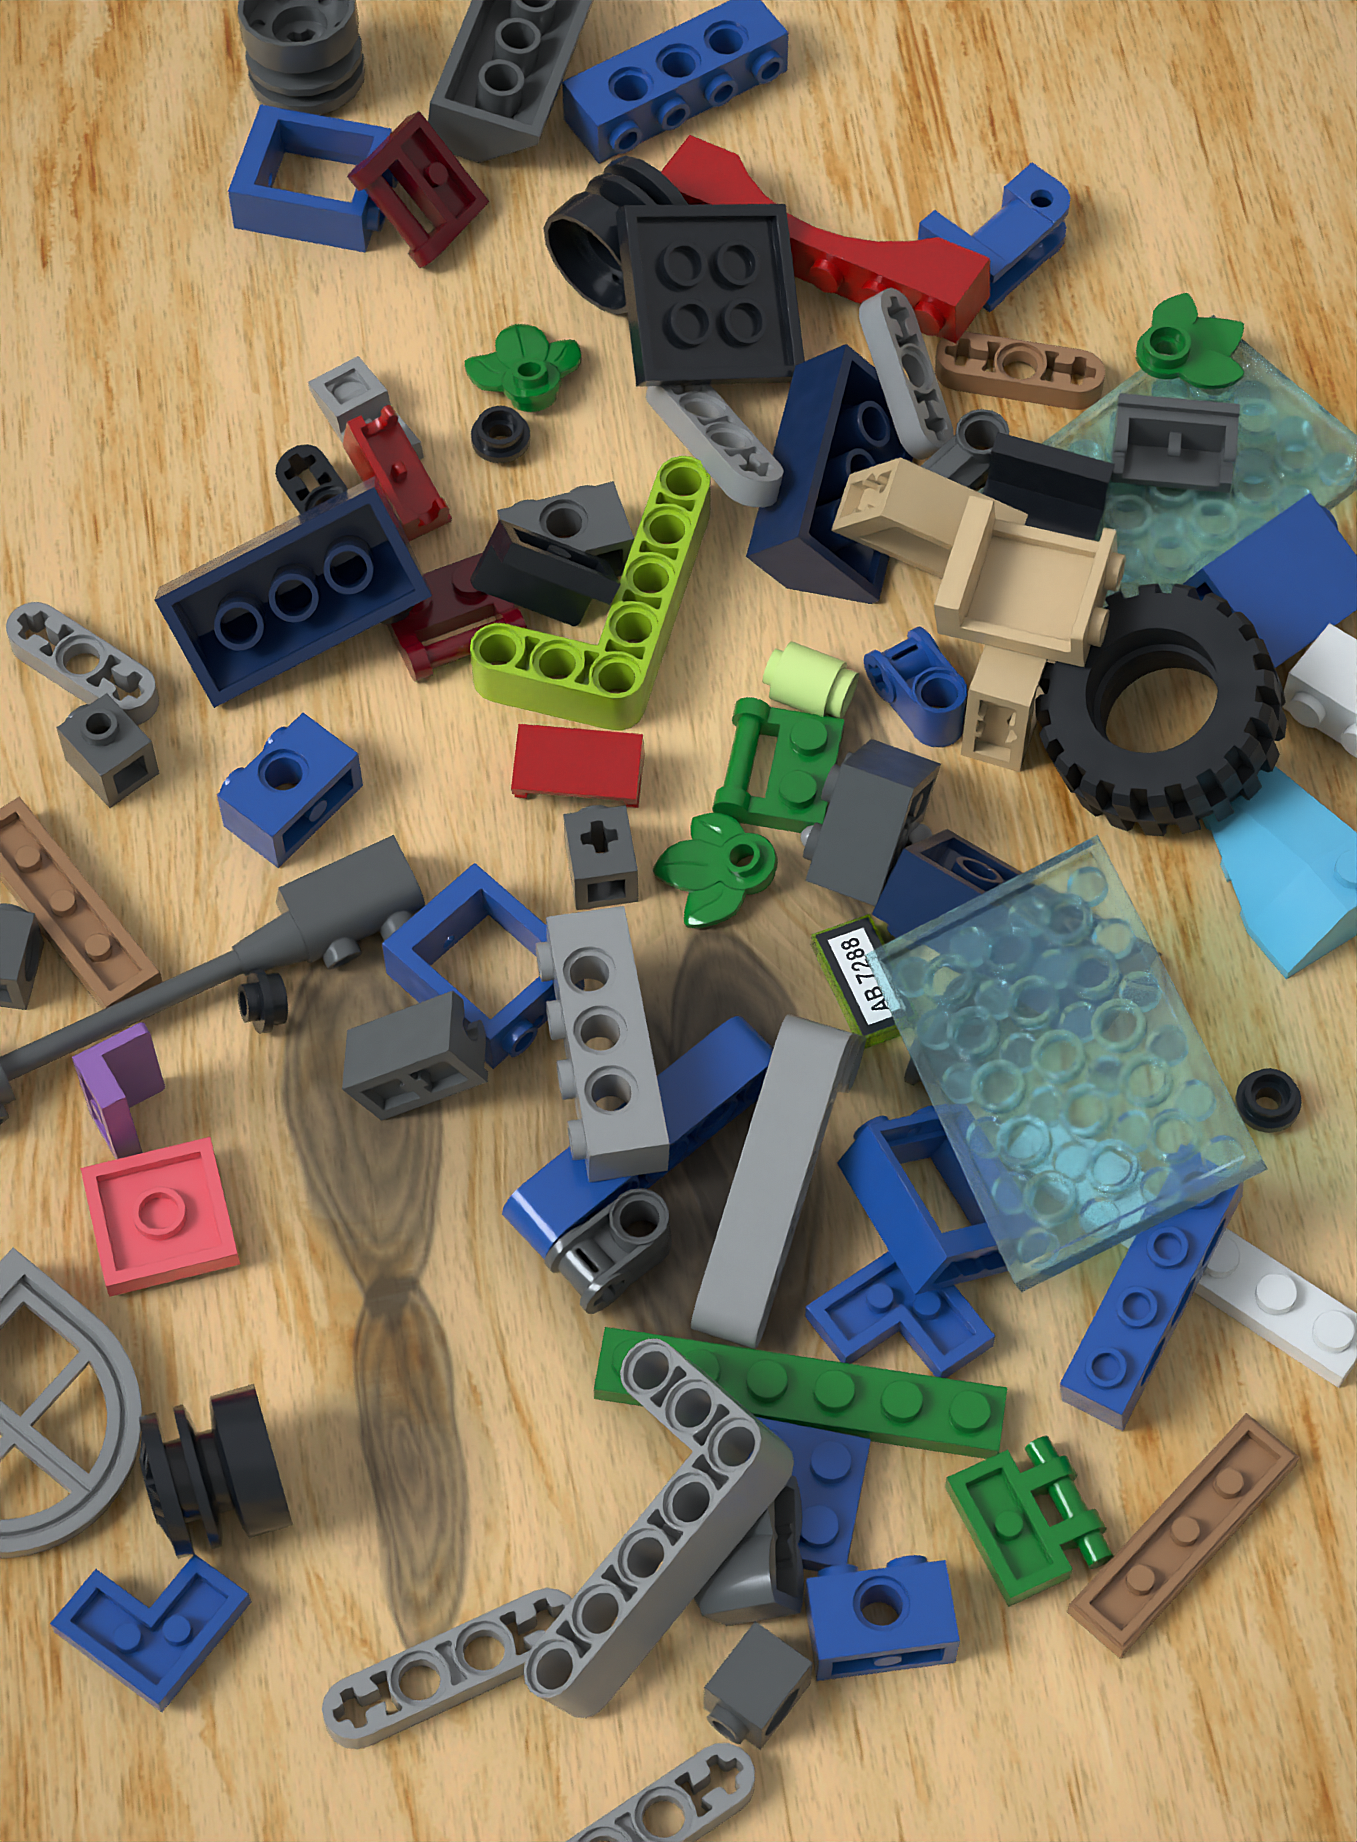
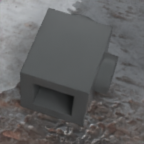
(107, 749)

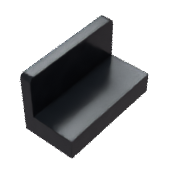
(1050, 484)
(542, 574)

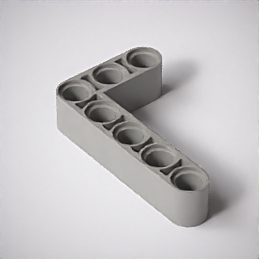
(773, 1177)
(666, 1531)

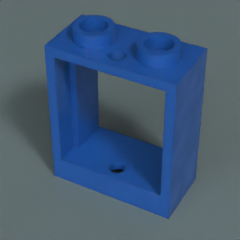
(299, 215)
(445, 922)
(898, 1213)

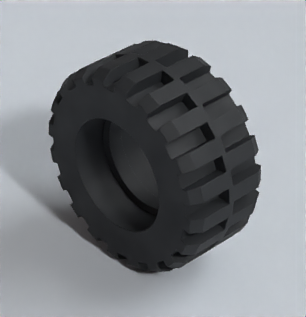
(1201, 773)

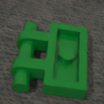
(1012, 1531)

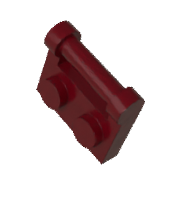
(430, 178)
(449, 608)

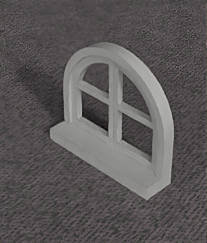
(89, 1493)

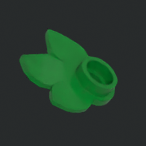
(1196, 346)
(525, 367)
(709, 868)

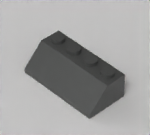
(505, 74)

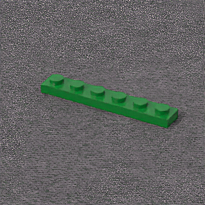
(832, 1395)

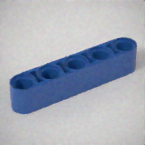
(697, 1099)

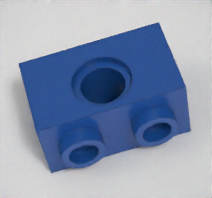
(283, 820)
(852, 1646)

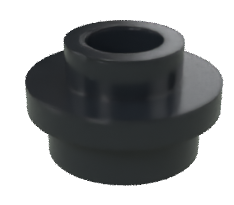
(499, 422)
(263, 1000)
(1274, 1085)

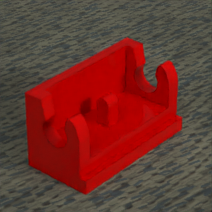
(386, 453)
(578, 763)

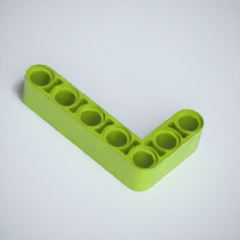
(633, 615)

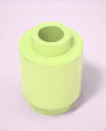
(810, 681)

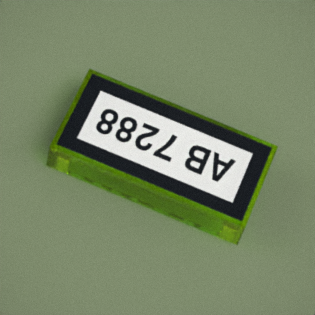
(842, 959)

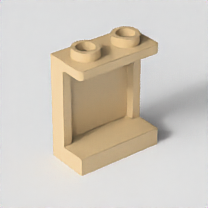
(1027, 587)

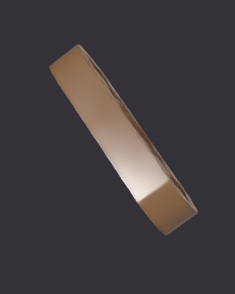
(1056, 393)

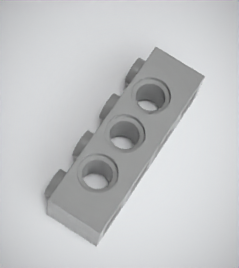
(600, 948)

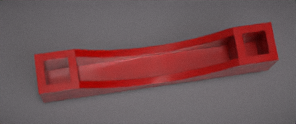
(936, 276)

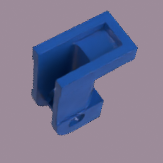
(1018, 235)

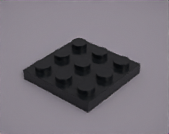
(710, 293)

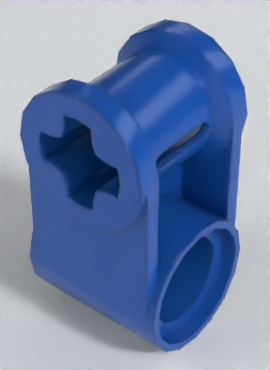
(914, 680)

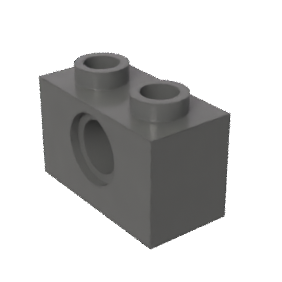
(587, 514)

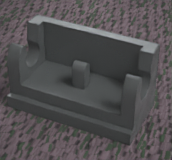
(1175, 442)
(414, 1057)

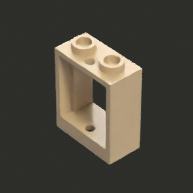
(908, 513)
(1002, 707)

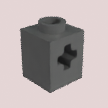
(606, 876)

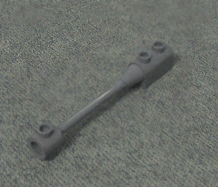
(319, 919)

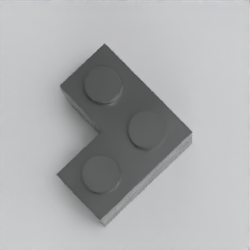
(871, 811)

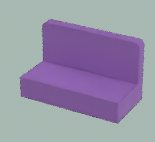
(115, 1079)

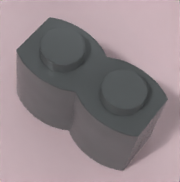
(763, 1571)

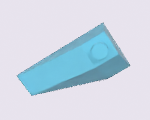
(1289, 871)

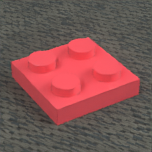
(159, 1216)

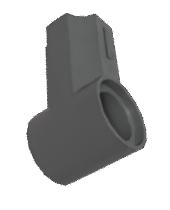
(959, 459)

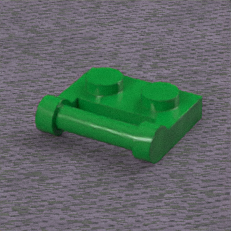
(801, 762)

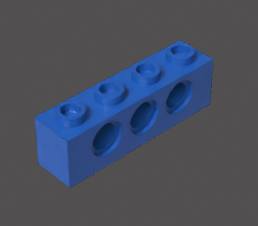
(674, 77)
(1144, 1309)

